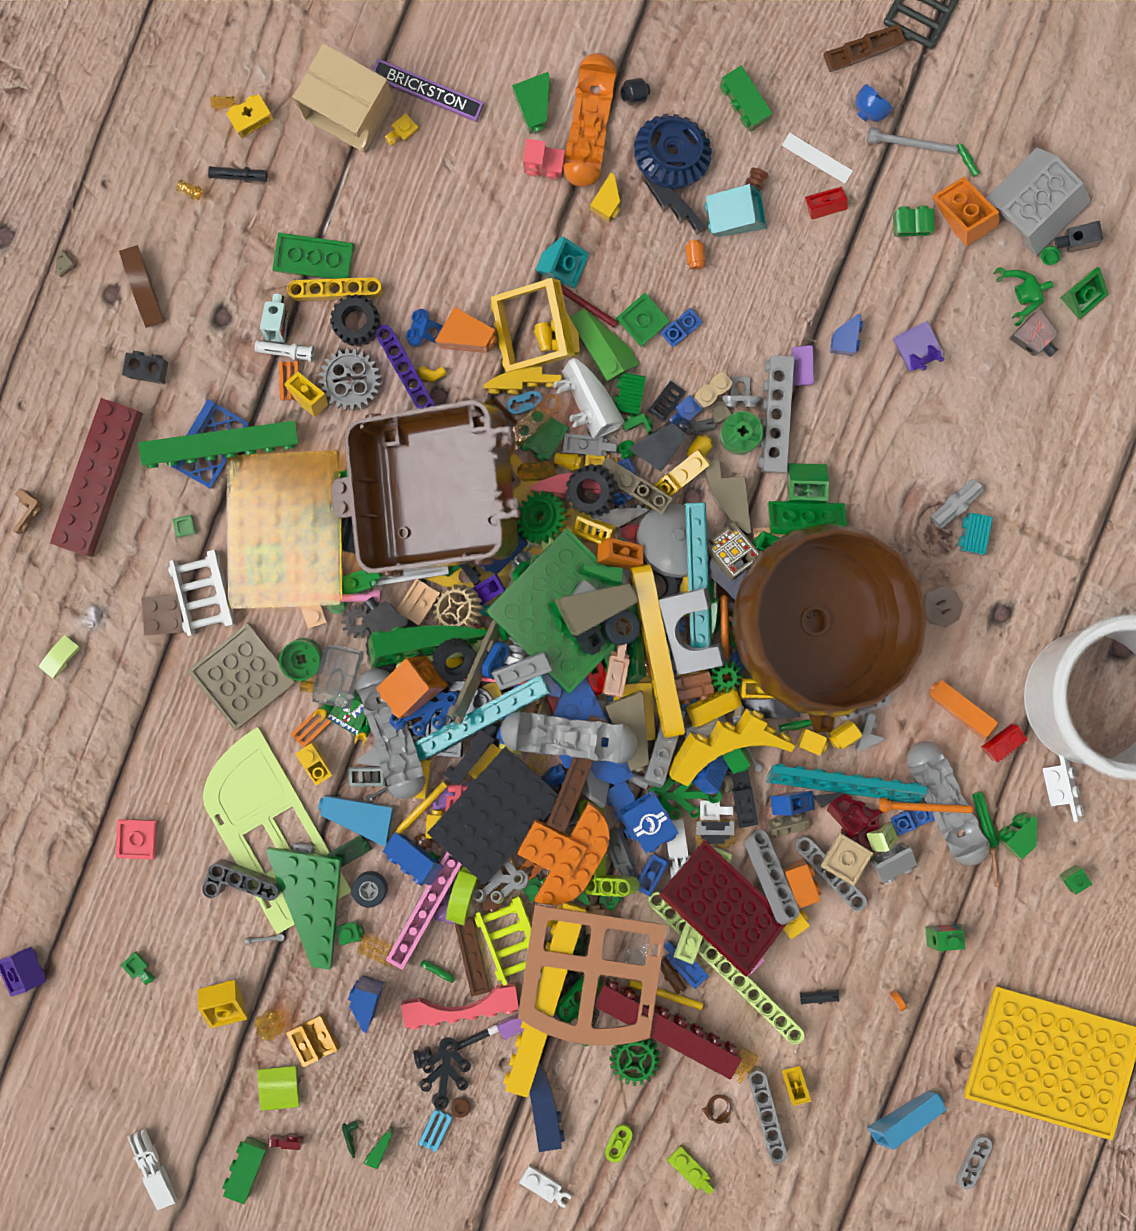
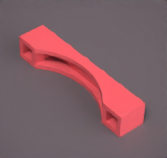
(421, 1012)

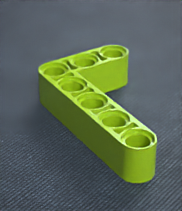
(603, 881)

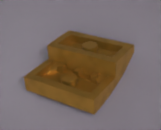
(313, 1040)

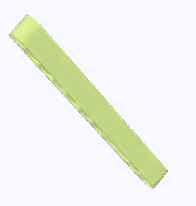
(730, 975)

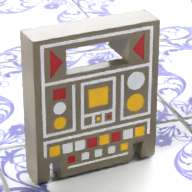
(729, 547)

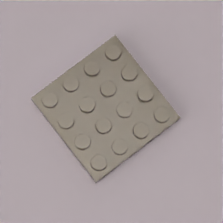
(241, 676)

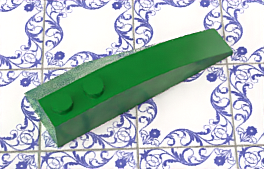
(401, 643)

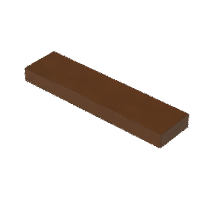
(472, 957)

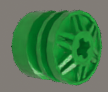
(731, 438)
(291, 664)

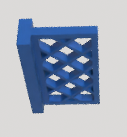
(199, 425)

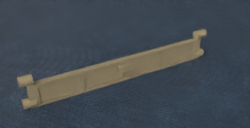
(475, 674)

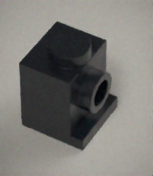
(590, 640)

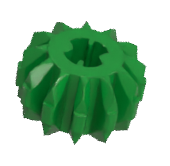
(728, 682)

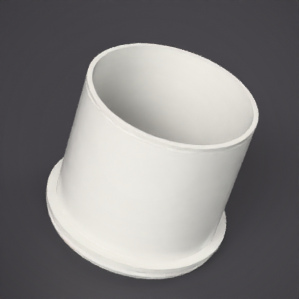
(1047, 696)

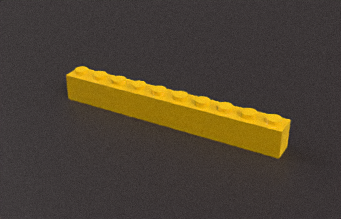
(549, 987)

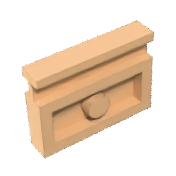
(418, 602)

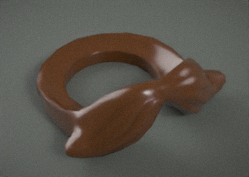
(723, 1117)

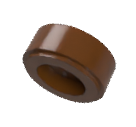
(460, 1107)

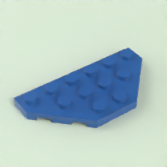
(579, 706)

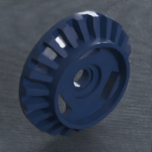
(654, 160)

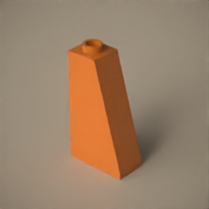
(963, 710)

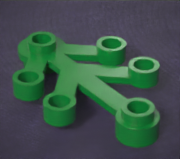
(680, 796)

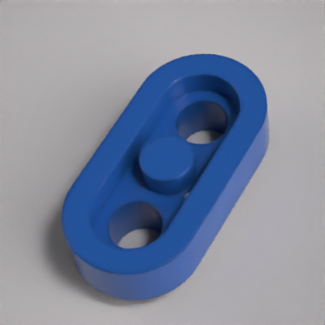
(495, 659)

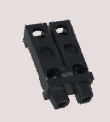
(479, 745)

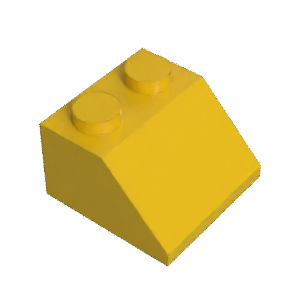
(221, 1004)

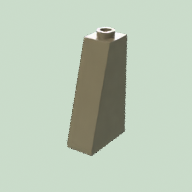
(592, 607)
(630, 711)

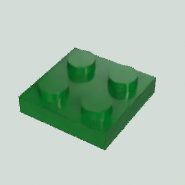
(642, 320)

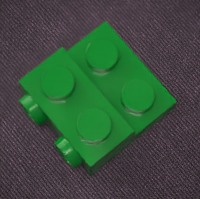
(546, 439)

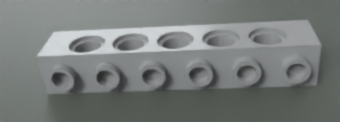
(785, 366)

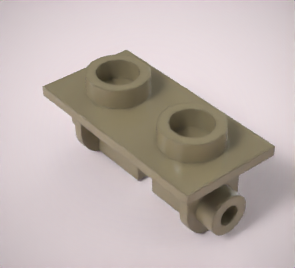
(780, 825)

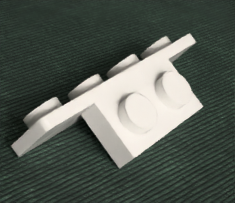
(1062, 787)

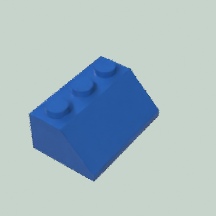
(364, 1000)

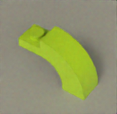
(461, 897)

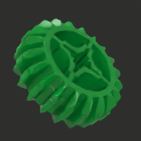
(628, 1064)

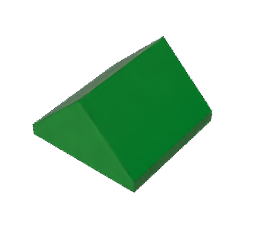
(1086, 293)

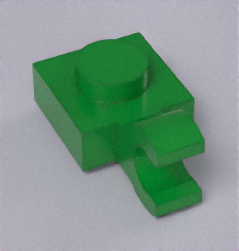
(533, 887)
(136, 966)

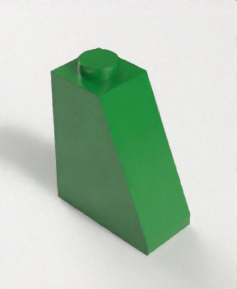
(533, 99)

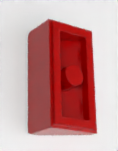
(826, 202)

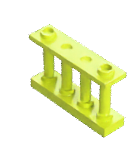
(523, 925)

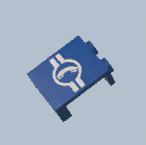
(649, 822)

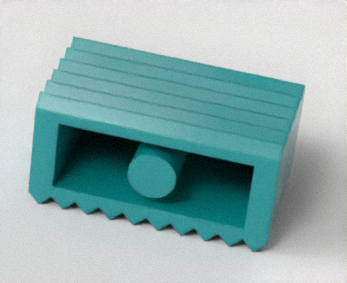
(975, 534)

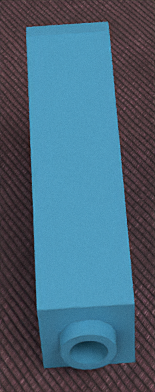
(359, 816)
(907, 1120)

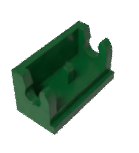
(351, 850)

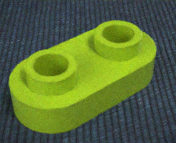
(619, 1142)

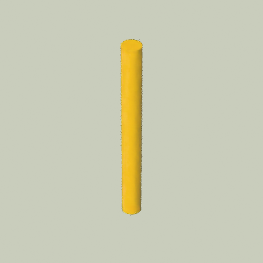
(420, 809)
(669, 995)

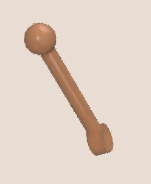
(993, 851)

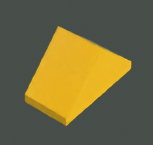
(796, 1086)

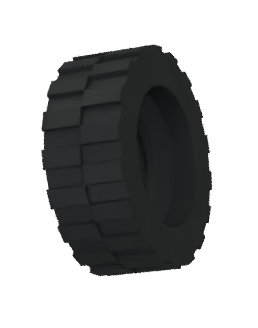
(447, 649)

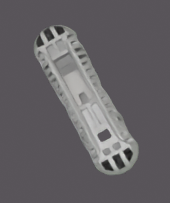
(568, 737)
(395, 747)
(934, 772)

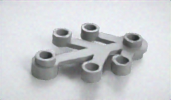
(498, 878)

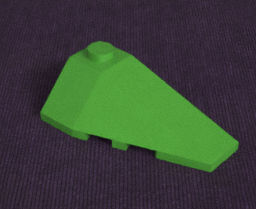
(605, 348)

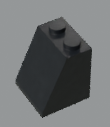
(663, 442)

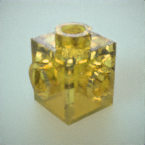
(272, 1019)

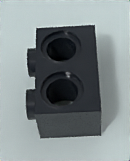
(144, 371)

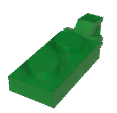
(359, 581)

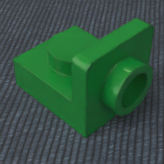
(349, 932)

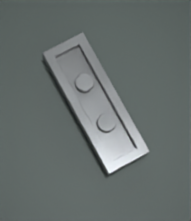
(522, 670)

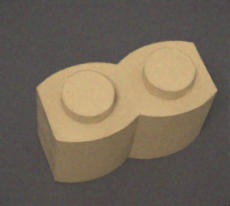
(717, 387)

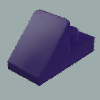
(489, 589)

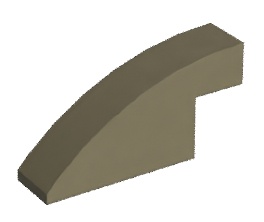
(729, 495)

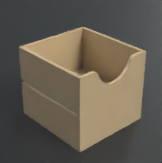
(343, 98)

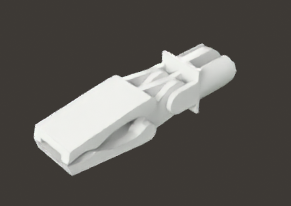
(677, 847)
(155, 1174)

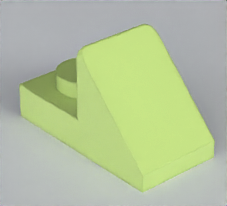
(884, 838)

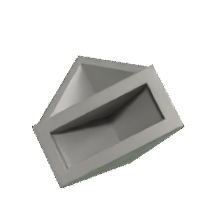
(595, 789)

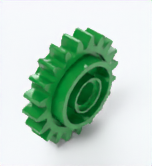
(531, 511)

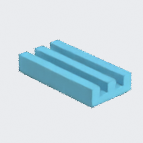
(428, 1144)

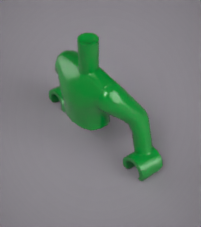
(1028, 292)

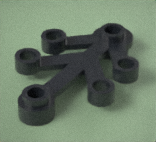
(444, 1071)

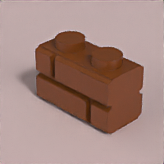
(694, 686)

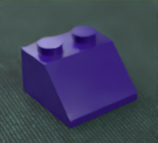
(21, 971)

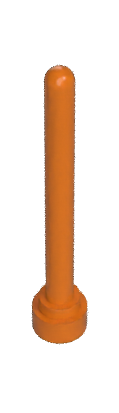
(725, 631)
(886, 805)

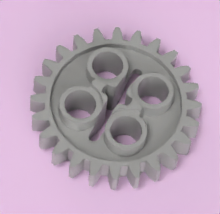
(349, 362)

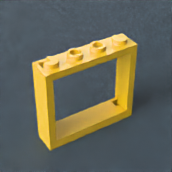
(560, 322)

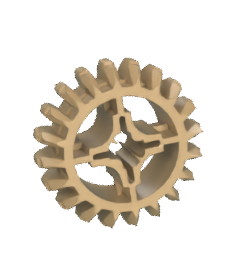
(451, 607)

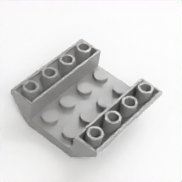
(1040, 198)

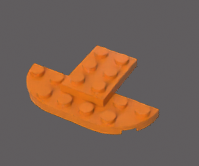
(568, 858)

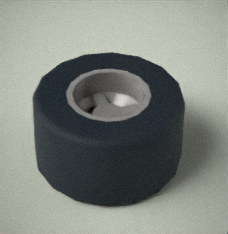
(374, 893)

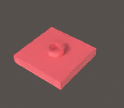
(136, 839)

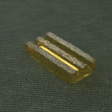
(363, 943)

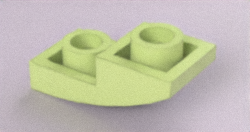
(58, 656)

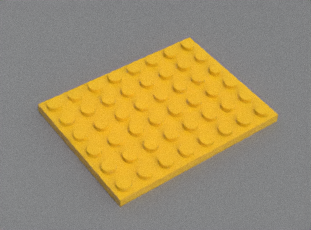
(1052, 1063)

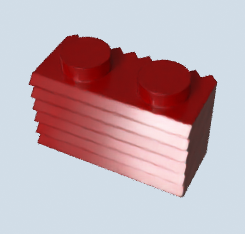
(1004, 743)

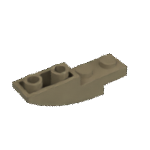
(637, 487)

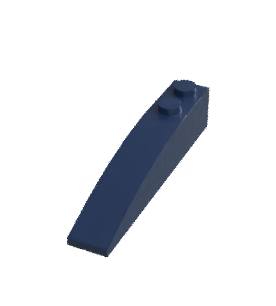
(545, 1112)

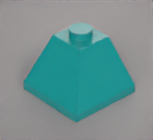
(563, 262)

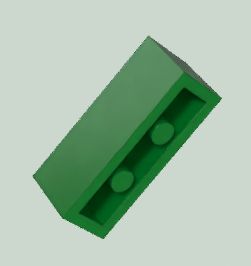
(745, 98)
(244, 1170)

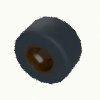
(626, 623)

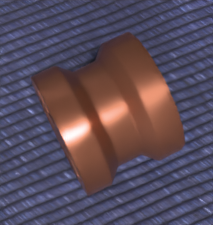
(757, 178)

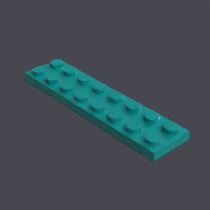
(851, 785)

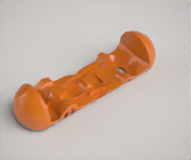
(590, 116)

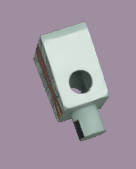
(274, 320)

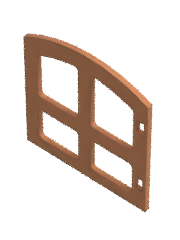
(592, 966)

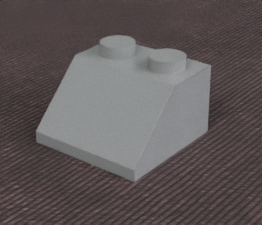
(893, 862)

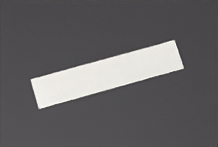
(817, 158)

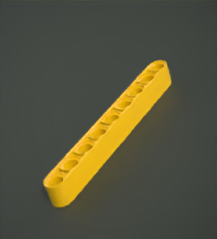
(657, 651)

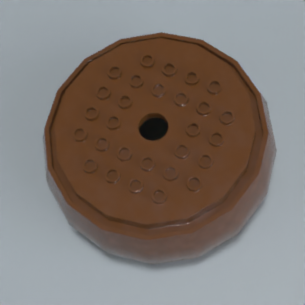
(869, 614)

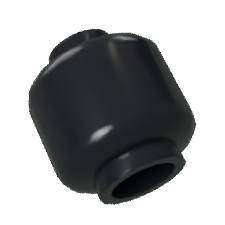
(635, 91)

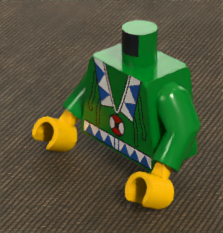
(350, 719)

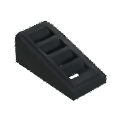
(656, 413)

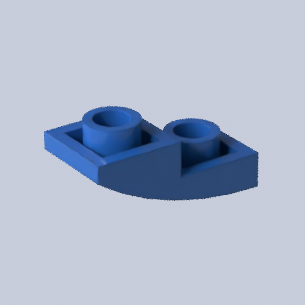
(681, 327)
(910, 820)

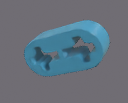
(522, 398)

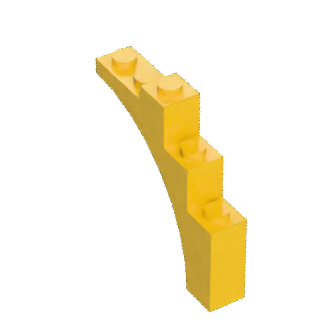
(725, 737)

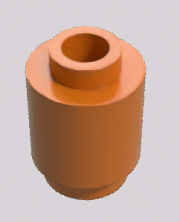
(695, 254)

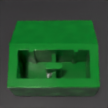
(807, 483)
(1020, 835)

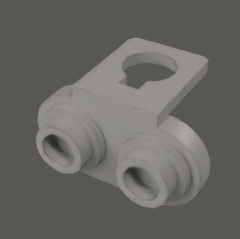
(734, 398)

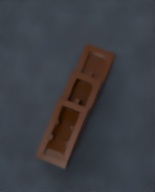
(864, 48)
(141, 286)

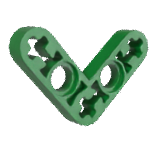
(571, 1011)

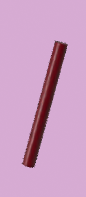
(588, 306)

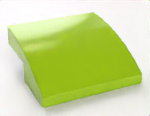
(278, 1088)

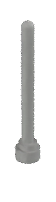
(877, 136)

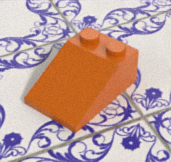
(966, 211)

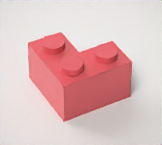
(543, 160)

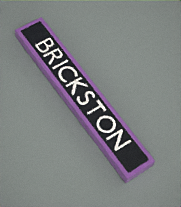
(429, 91)

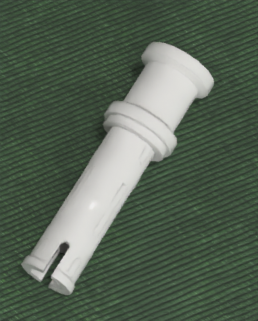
(293, 351)

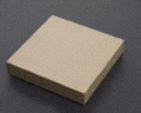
(846, 859)

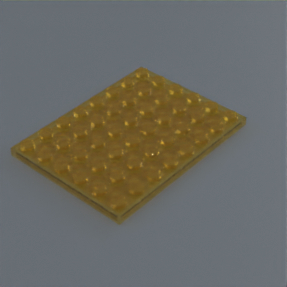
(283, 530)

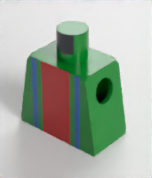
(947, 937)

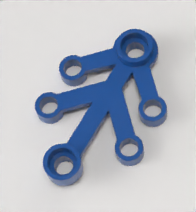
(428, 711)

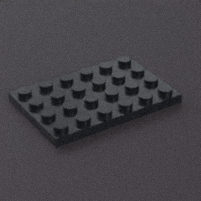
(494, 815)

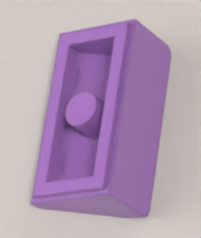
(803, 366)

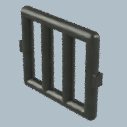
(938, 27)

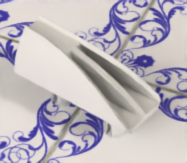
(592, 399)

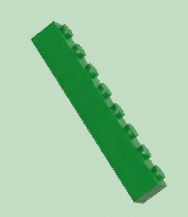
(218, 443)

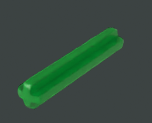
(985, 818)

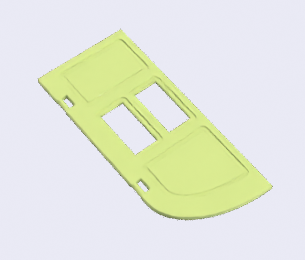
(249, 791)

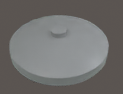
(666, 540)

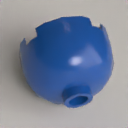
(872, 105)

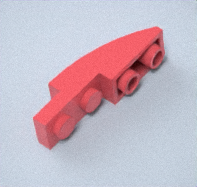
(557, 485)

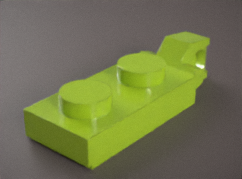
(690, 1170)

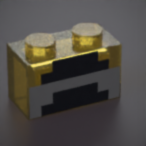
(715, 832)

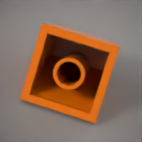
(466, 334)
(411, 686)

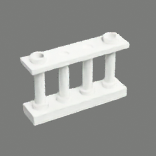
(216, 579)

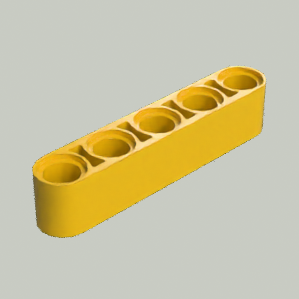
(326, 285)

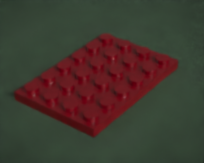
(723, 908)

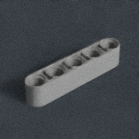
(834, 881)
(771, 885)
(771, 1122)

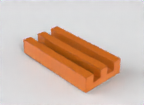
(282, 381)
(299, 738)

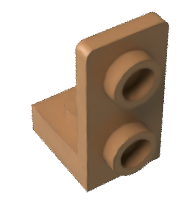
(33, 511)

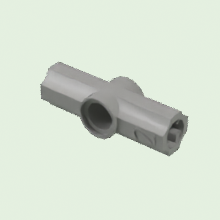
(956, 503)

